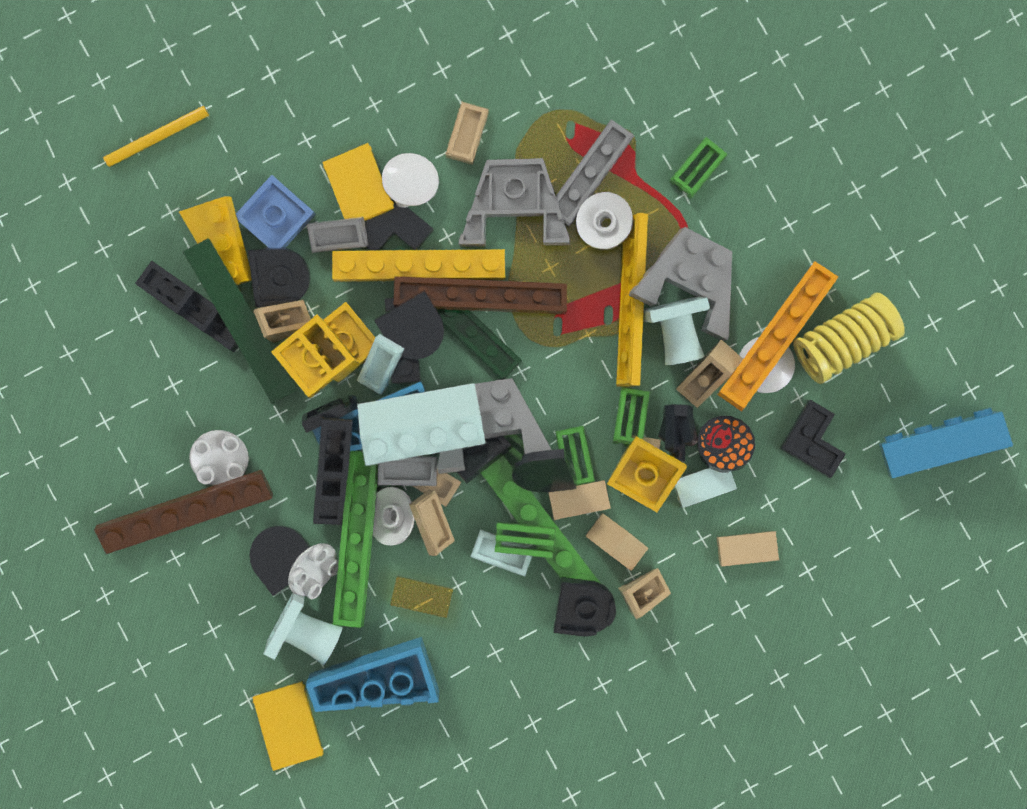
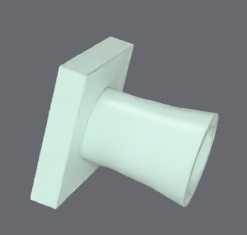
(678, 329)
(303, 632)

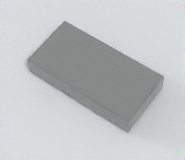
(337, 234)
(409, 472)

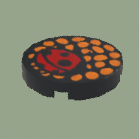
(725, 444)

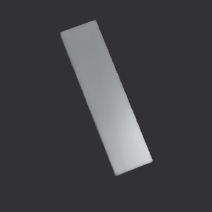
(592, 170)

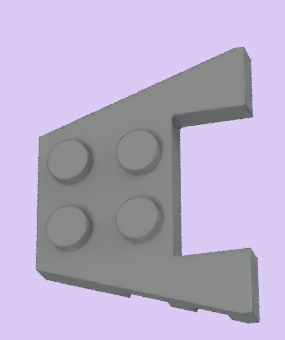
(514, 190)
(697, 268)
(502, 414)

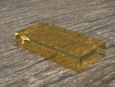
(421, 596)

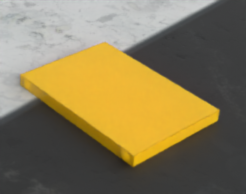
(358, 183)
(287, 725)

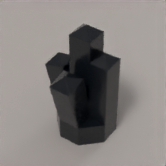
(678, 429)

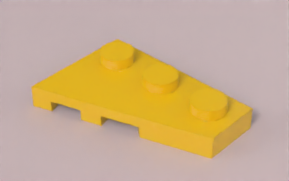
(220, 224)

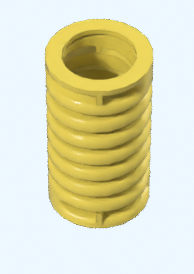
(849, 337)

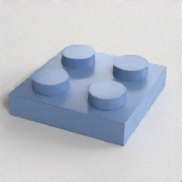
(274, 214)

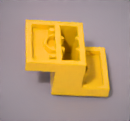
(325, 349)

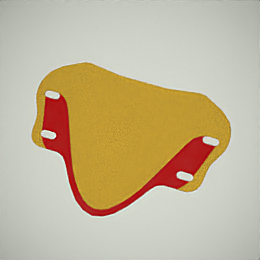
(589, 272)

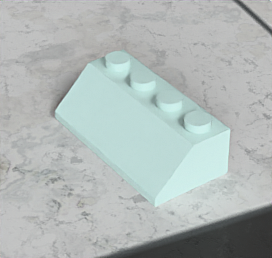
(420, 424)

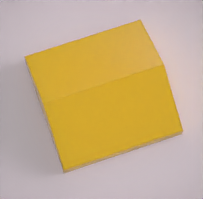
(646, 474)

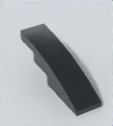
(186, 303)
(332, 471)

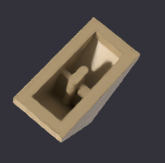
(282, 319)
(616, 542)
(644, 593)

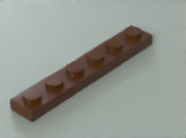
(485, 294)
(183, 511)

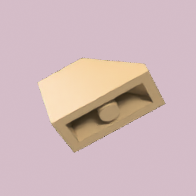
(709, 373)

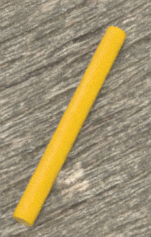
(156, 136)

